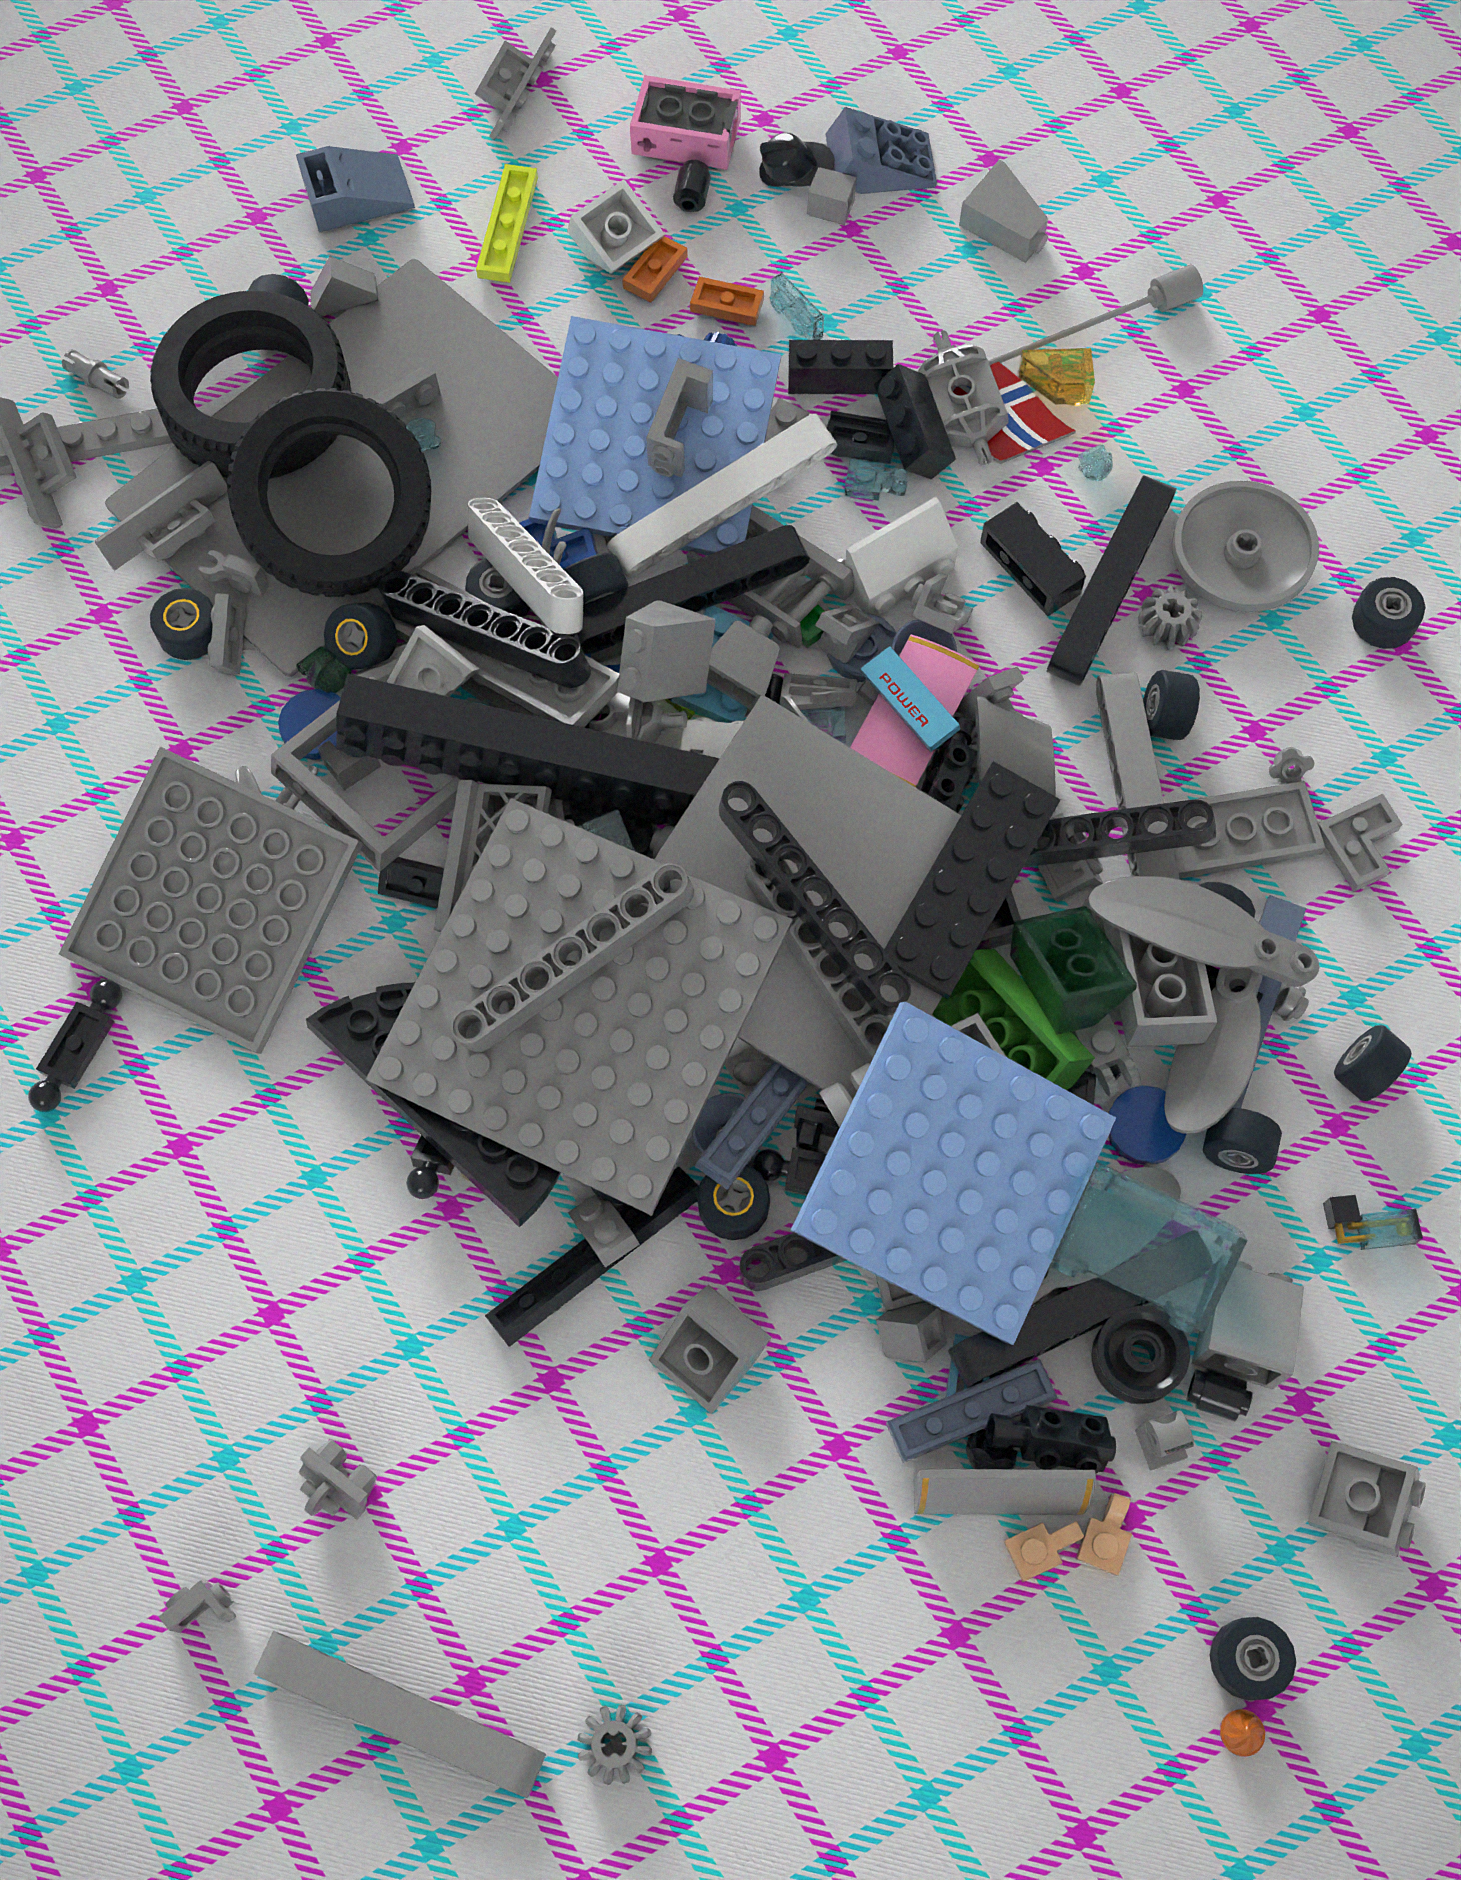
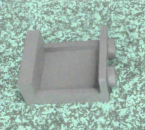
(690, 387)

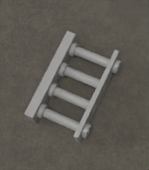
(830, 574)

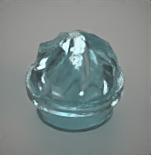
(1095, 463)

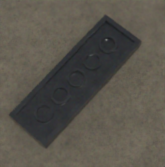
(970, 879)

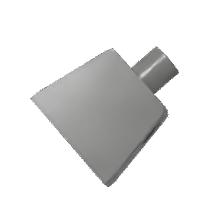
(744, 661)

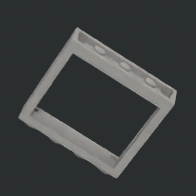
(338, 814)

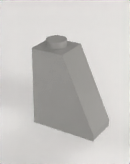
(1005, 214)

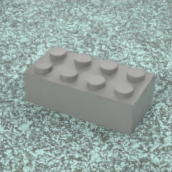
(1170, 998)

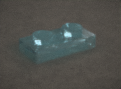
(796, 308)

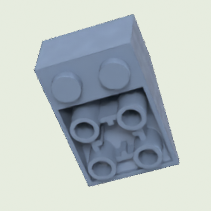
(880, 153)
(352, 185)

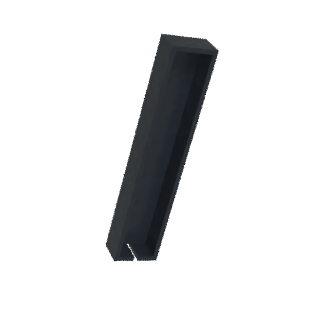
(517, 749)

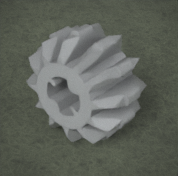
(1170, 617)
(615, 1759)

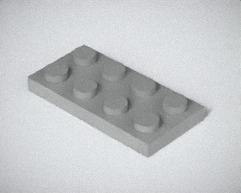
(1254, 830)

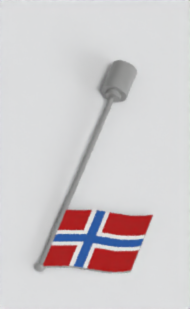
(1029, 419)

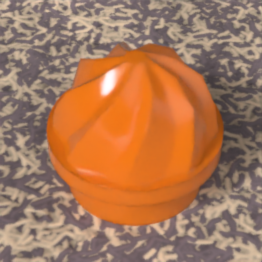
(1242, 1732)

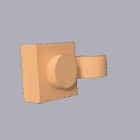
(1103, 1540)
(1036, 1550)

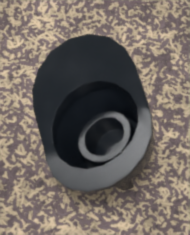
(792, 161)

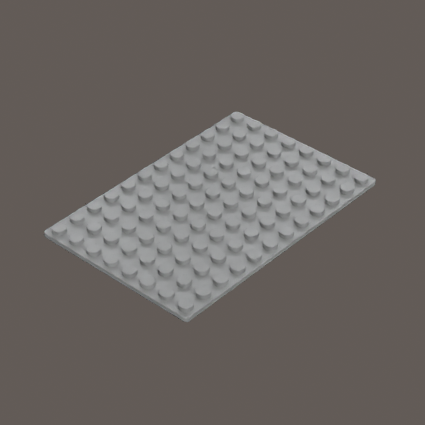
(489, 427)

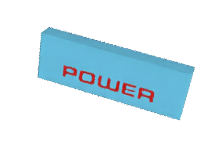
(910, 699)

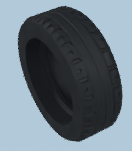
(225, 328)
(329, 413)

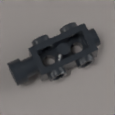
(954, 767)
(1054, 1438)

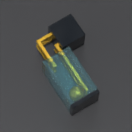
(1373, 1229)

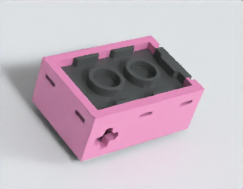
(685, 121)

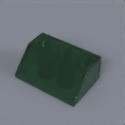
(1070, 968)

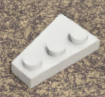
(431, 665)

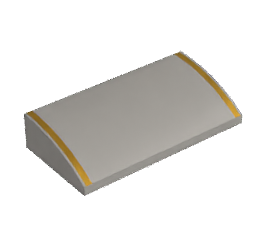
(1003, 1491)

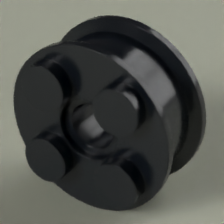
(1126, 1377)

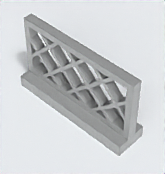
(468, 831)

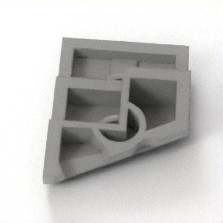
(1015, 743)

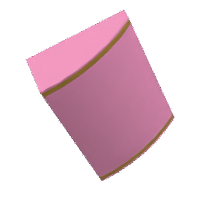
(885, 735)

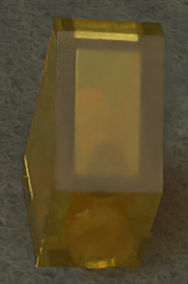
(1059, 374)

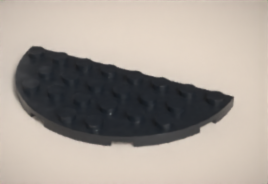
(356, 1034)

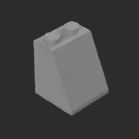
(665, 653)
(1253, 1328)

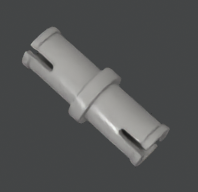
(95, 374)

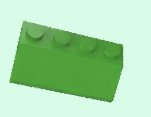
(1014, 1019)

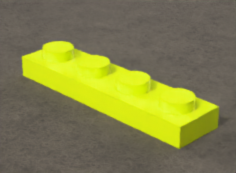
(507, 223)

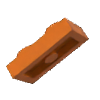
(655, 268)
(727, 301)

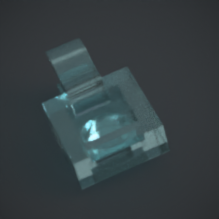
(869, 479)

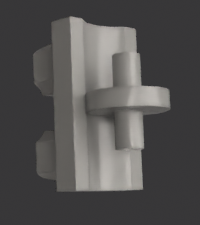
(329, 1487)

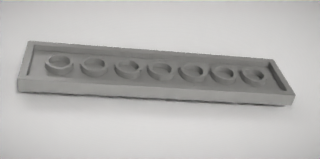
(538, 695)

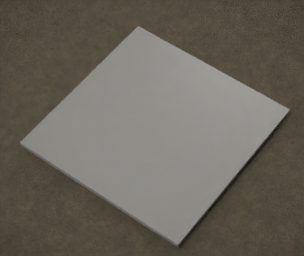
(862, 832)
(619, 1062)

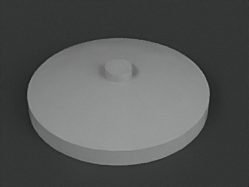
(1245, 546)

